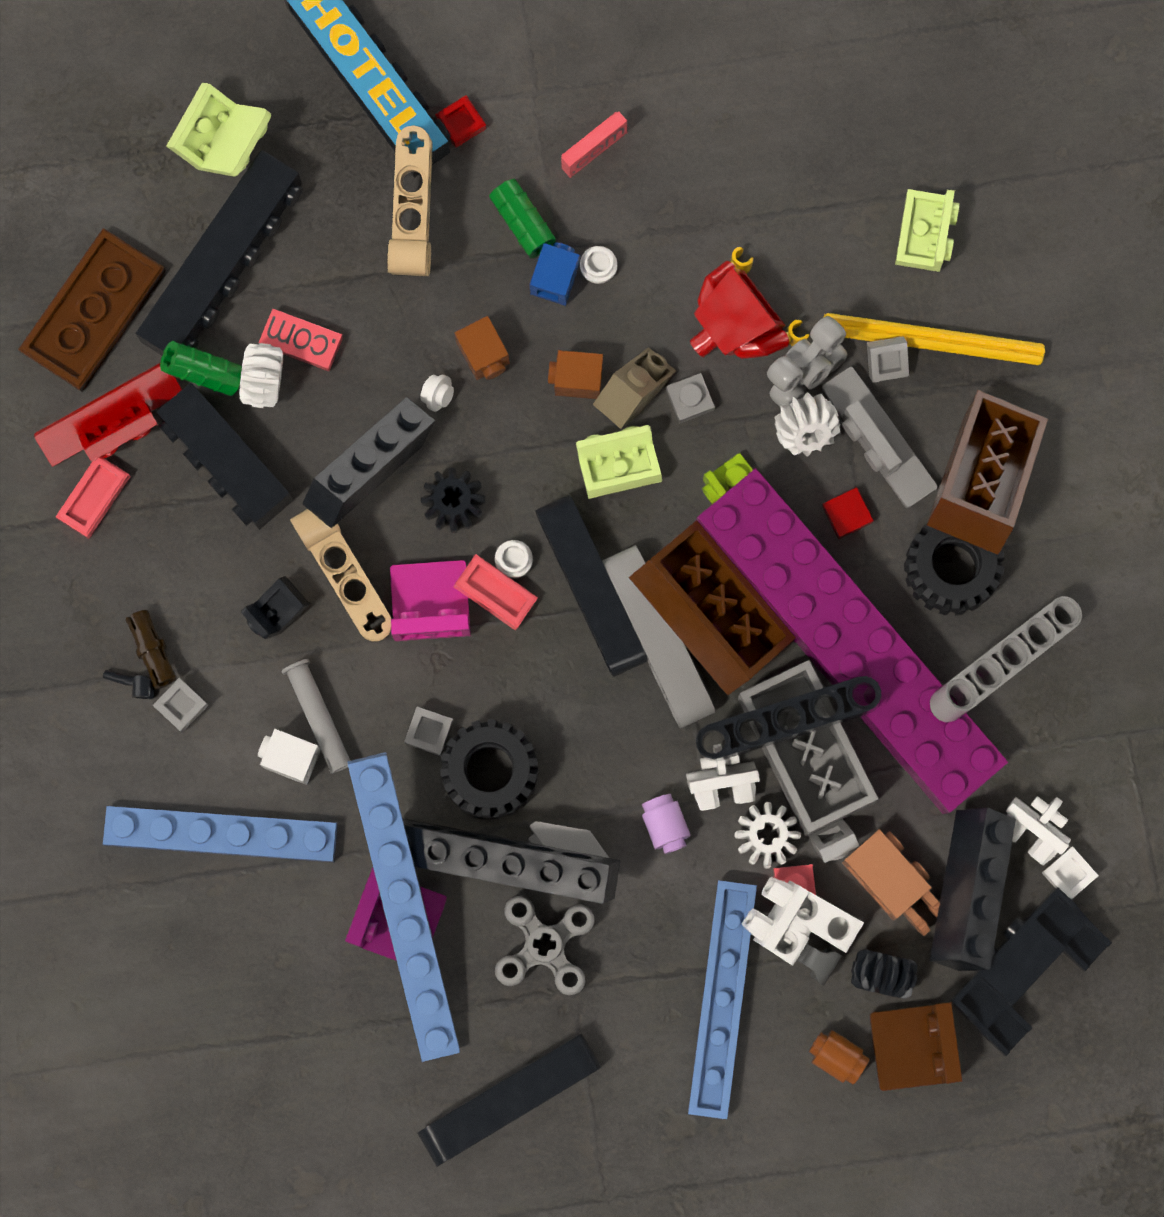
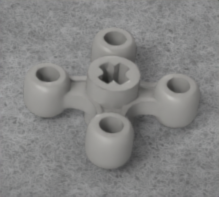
(808, 362)
(534, 932)

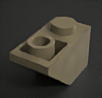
(634, 387)

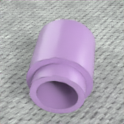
(665, 823)

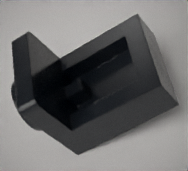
(275, 609)

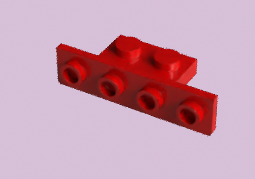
(109, 419)

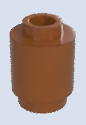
(838, 1057)

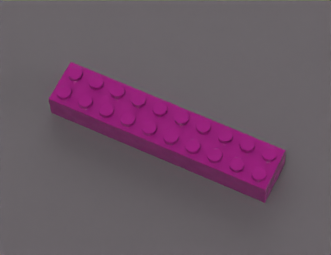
(849, 640)

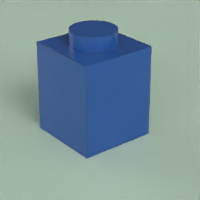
(555, 273)

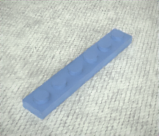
(220, 834)
(721, 1001)

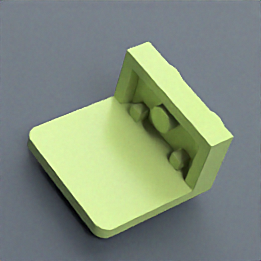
(218, 133)

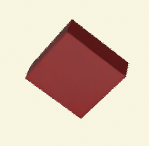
(461, 121)
(847, 513)

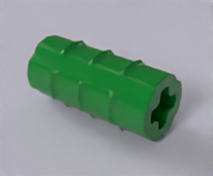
(522, 217)
(201, 368)

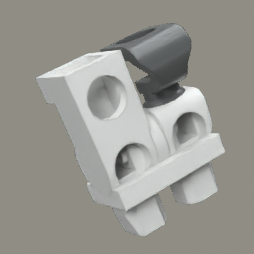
(792, 921)

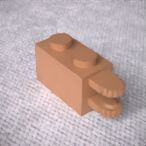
(892, 879)

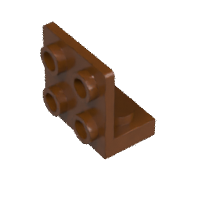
(915, 1047)

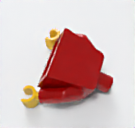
(738, 315)

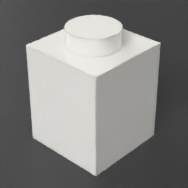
(288, 756)

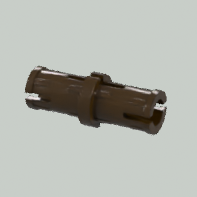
(151, 649)

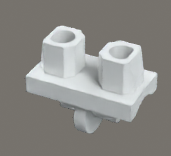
(706, 782)
(1050, 838)

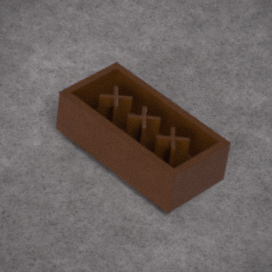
(987, 472)
(712, 608)

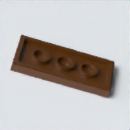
(92, 310)

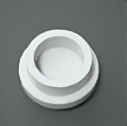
(598, 264)
(437, 392)
(514, 558)

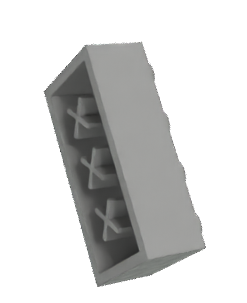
(813, 769)

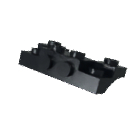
(1020, 960)

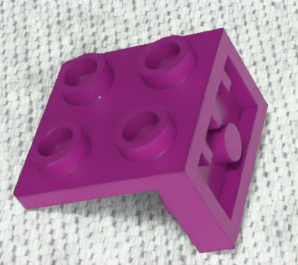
(370, 927)

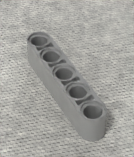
(663, 648)
(995, 669)

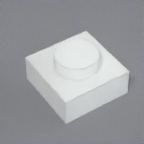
(1070, 873)

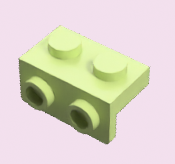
(925, 230)
(618, 461)

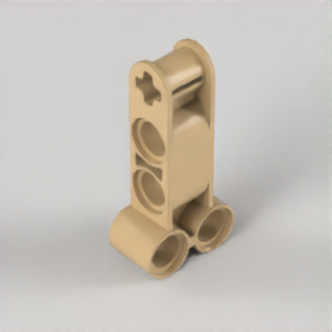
(410, 250)
(319, 540)

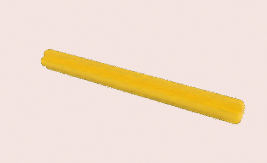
(943, 340)

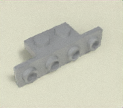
(879, 437)

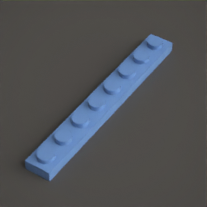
(403, 906)

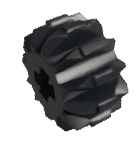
(438, 500)
(884, 974)

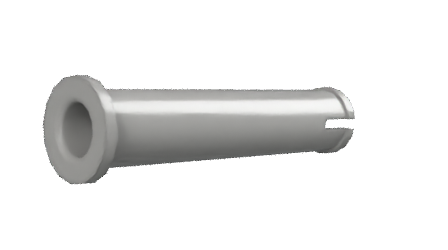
(317, 715)

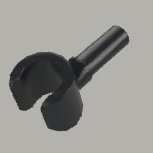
(142, 686)

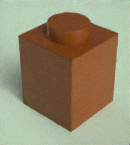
(482, 349)
(576, 374)

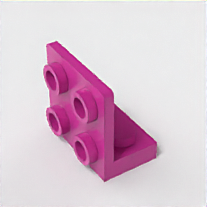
(427, 603)

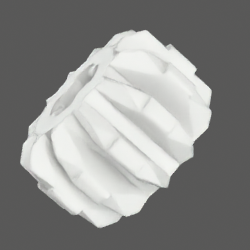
(261, 375)
(807, 424)
(776, 844)

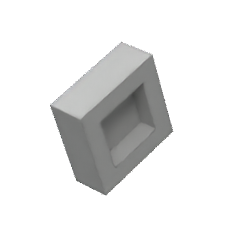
(888, 359)
(690, 398)
(180, 705)
(428, 731)
(834, 841)

